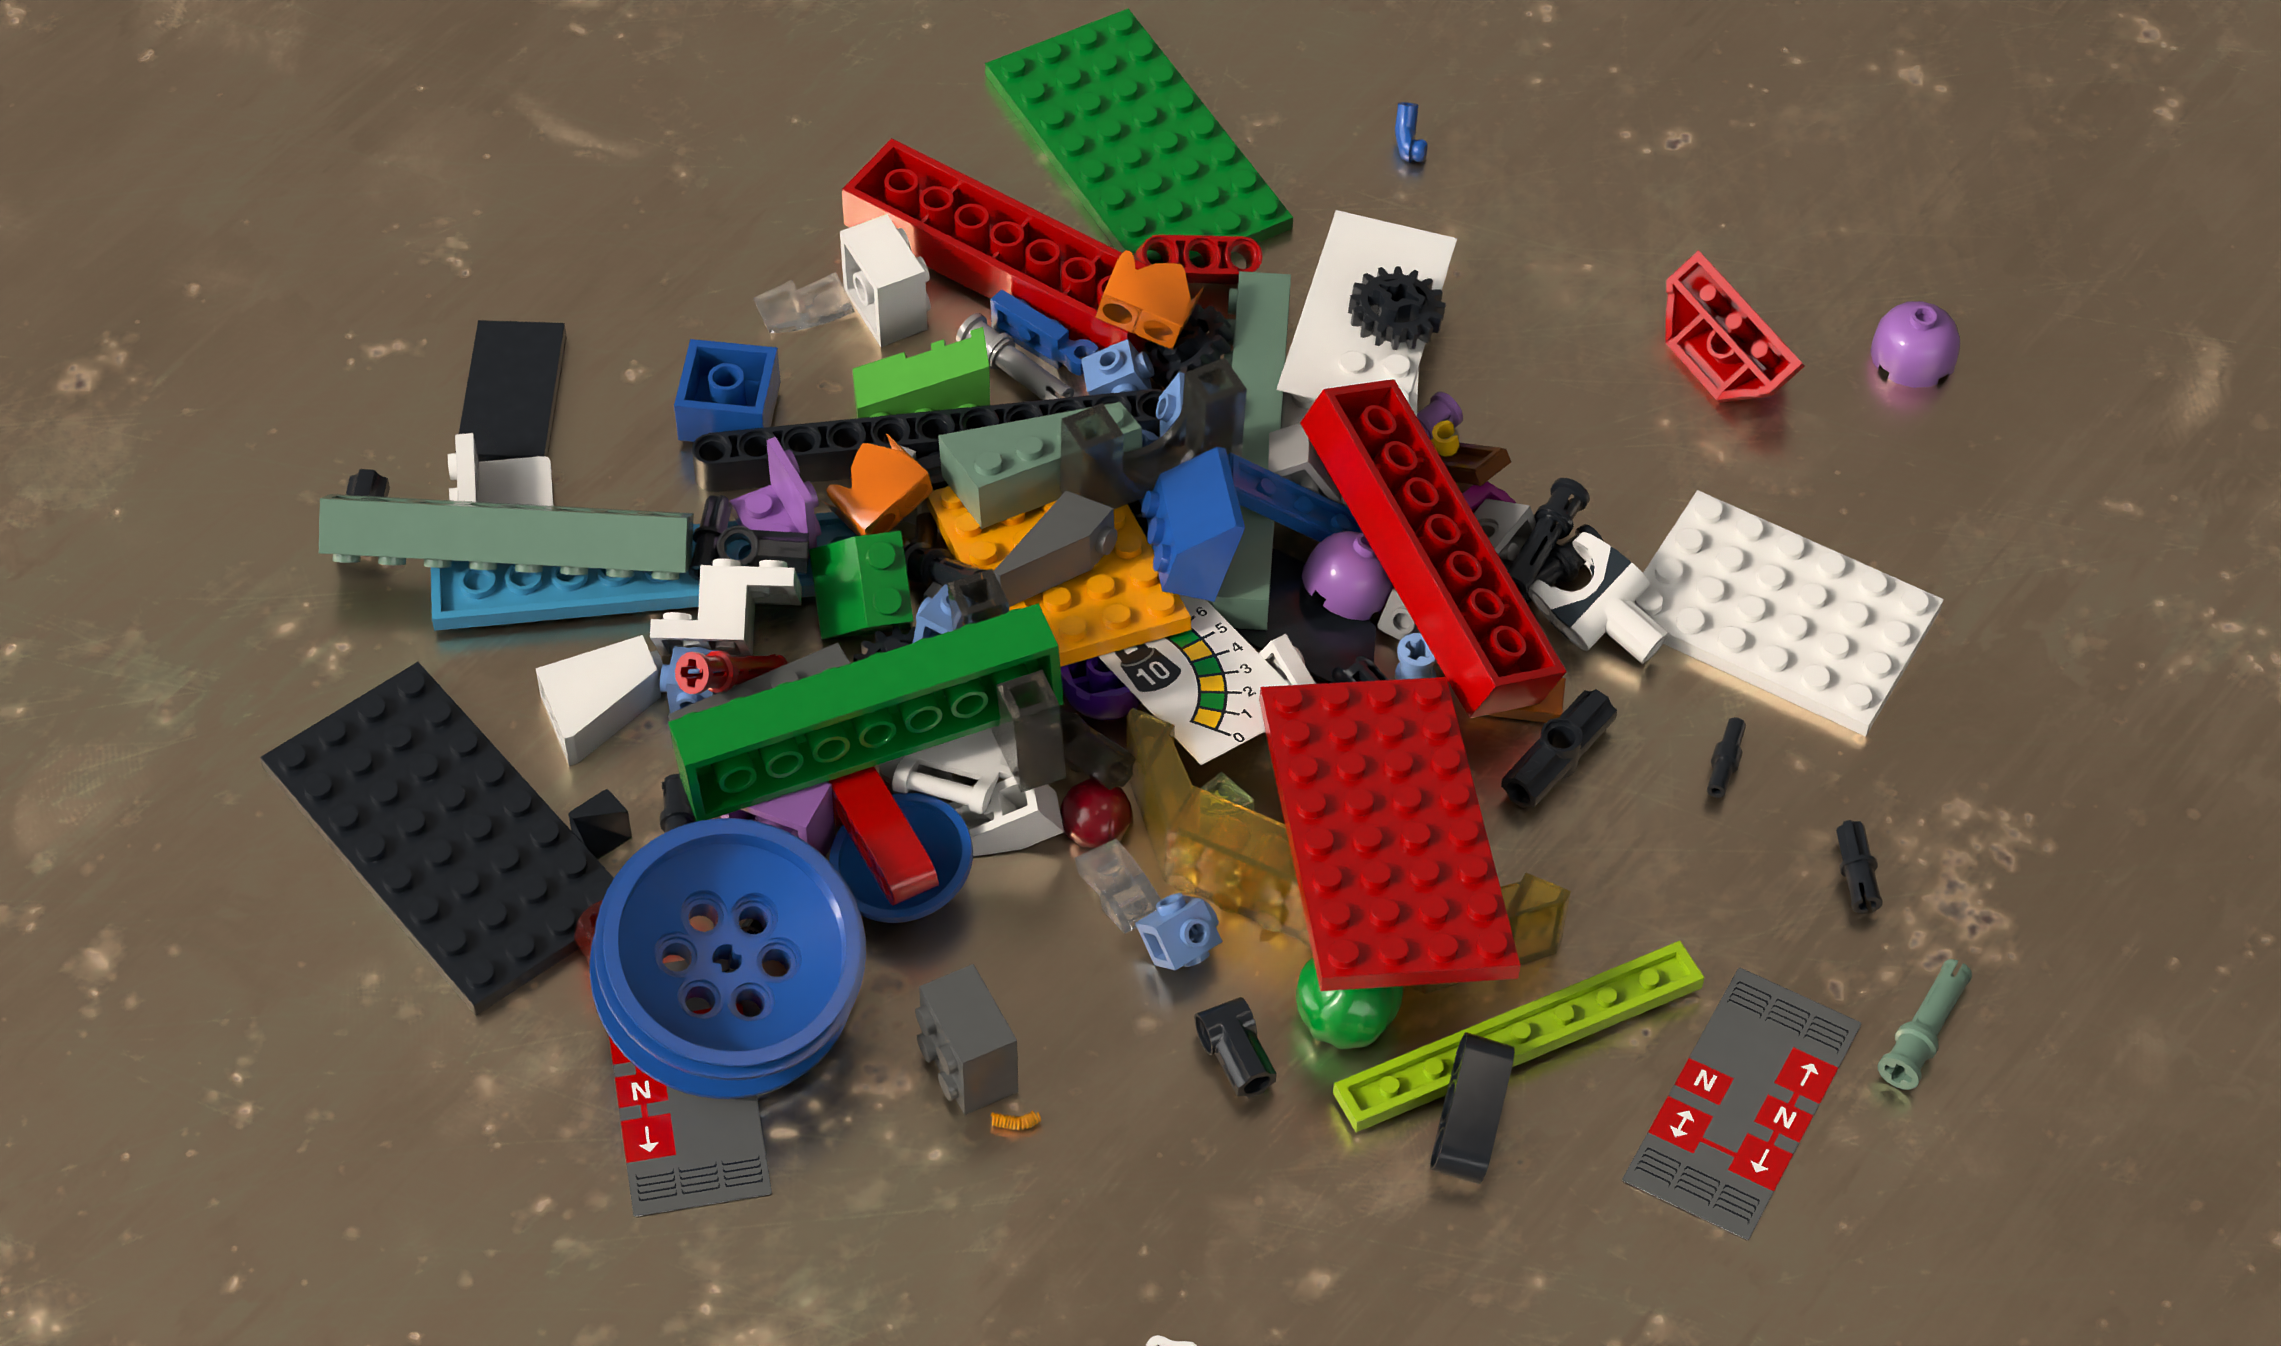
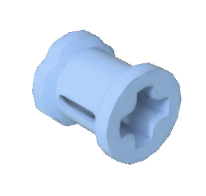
(1414, 658)

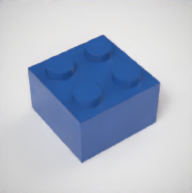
(726, 388)

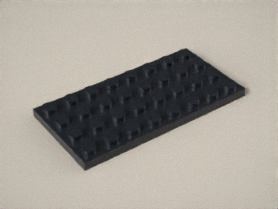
(443, 834)

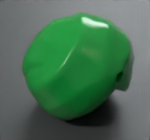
(1345, 1016)

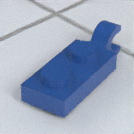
(1038, 333)

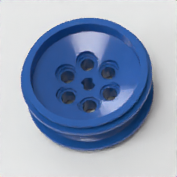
(729, 875)

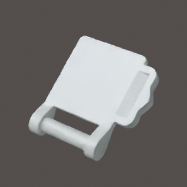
(969, 756)

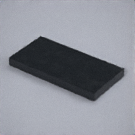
(513, 388)

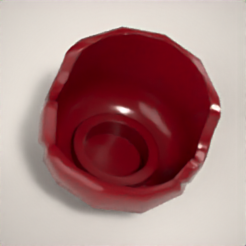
(1095, 814)

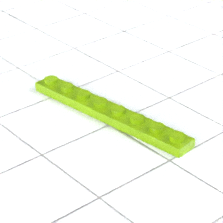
(1531, 1029)

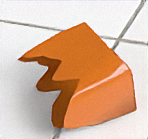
(1148, 300)
(883, 489)

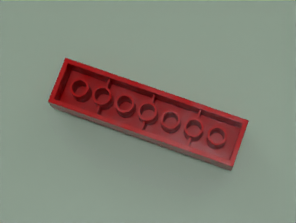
(989, 239)
(1432, 548)

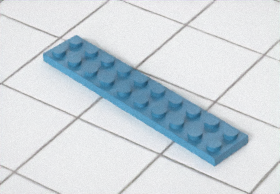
(504, 596)

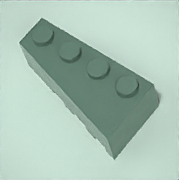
(1014, 464)

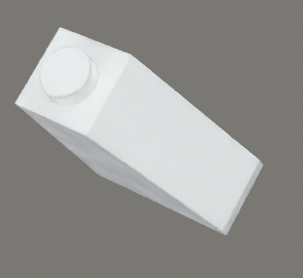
(598, 693)

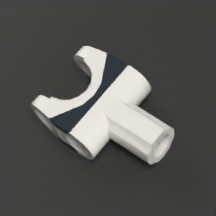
(1603, 604)

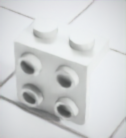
(498, 481)

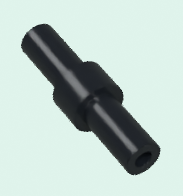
(1726, 757)

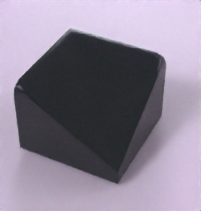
(601, 823)

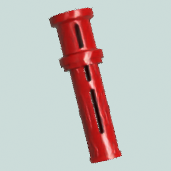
(721, 661)

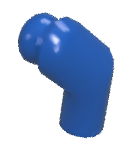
(1405, 133)

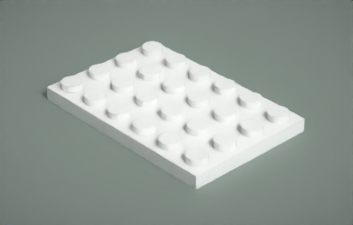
(1785, 612)

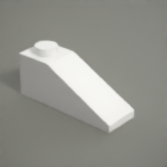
(1012, 818)

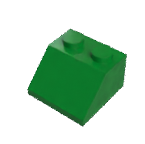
(861, 586)

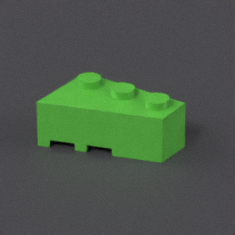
(930, 381)

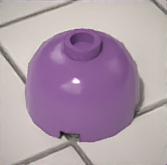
(1916, 344)
(1347, 576)

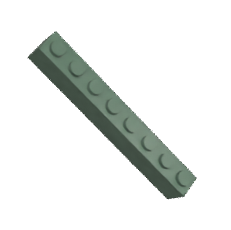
(505, 534)

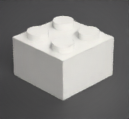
(885, 279)

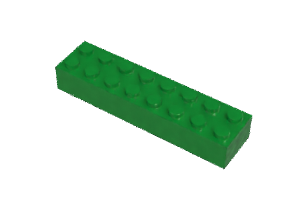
(858, 713)

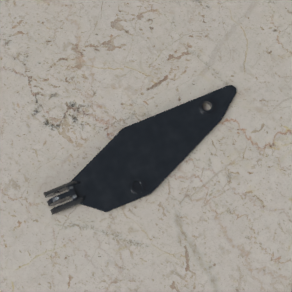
(1331, 645)

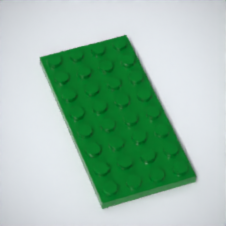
(1134, 138)

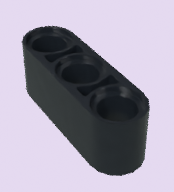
(1472, 1108)

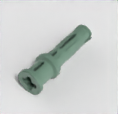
(1918, 1038)

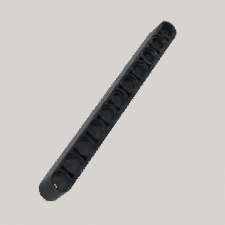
(828, 448)

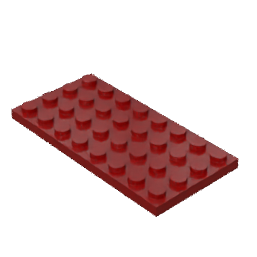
(1387, 835)

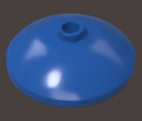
(943, 838)

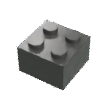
(967, 1040)

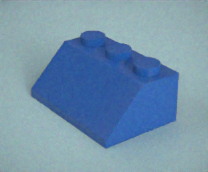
(1194, 525)

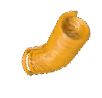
(1028, 1118)

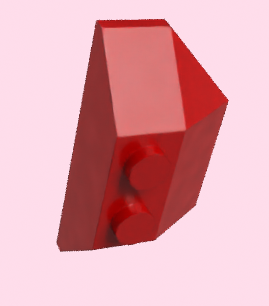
(1723, 336)

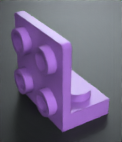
(784, 504)

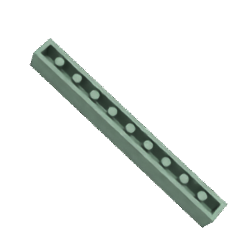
(1258, 360)

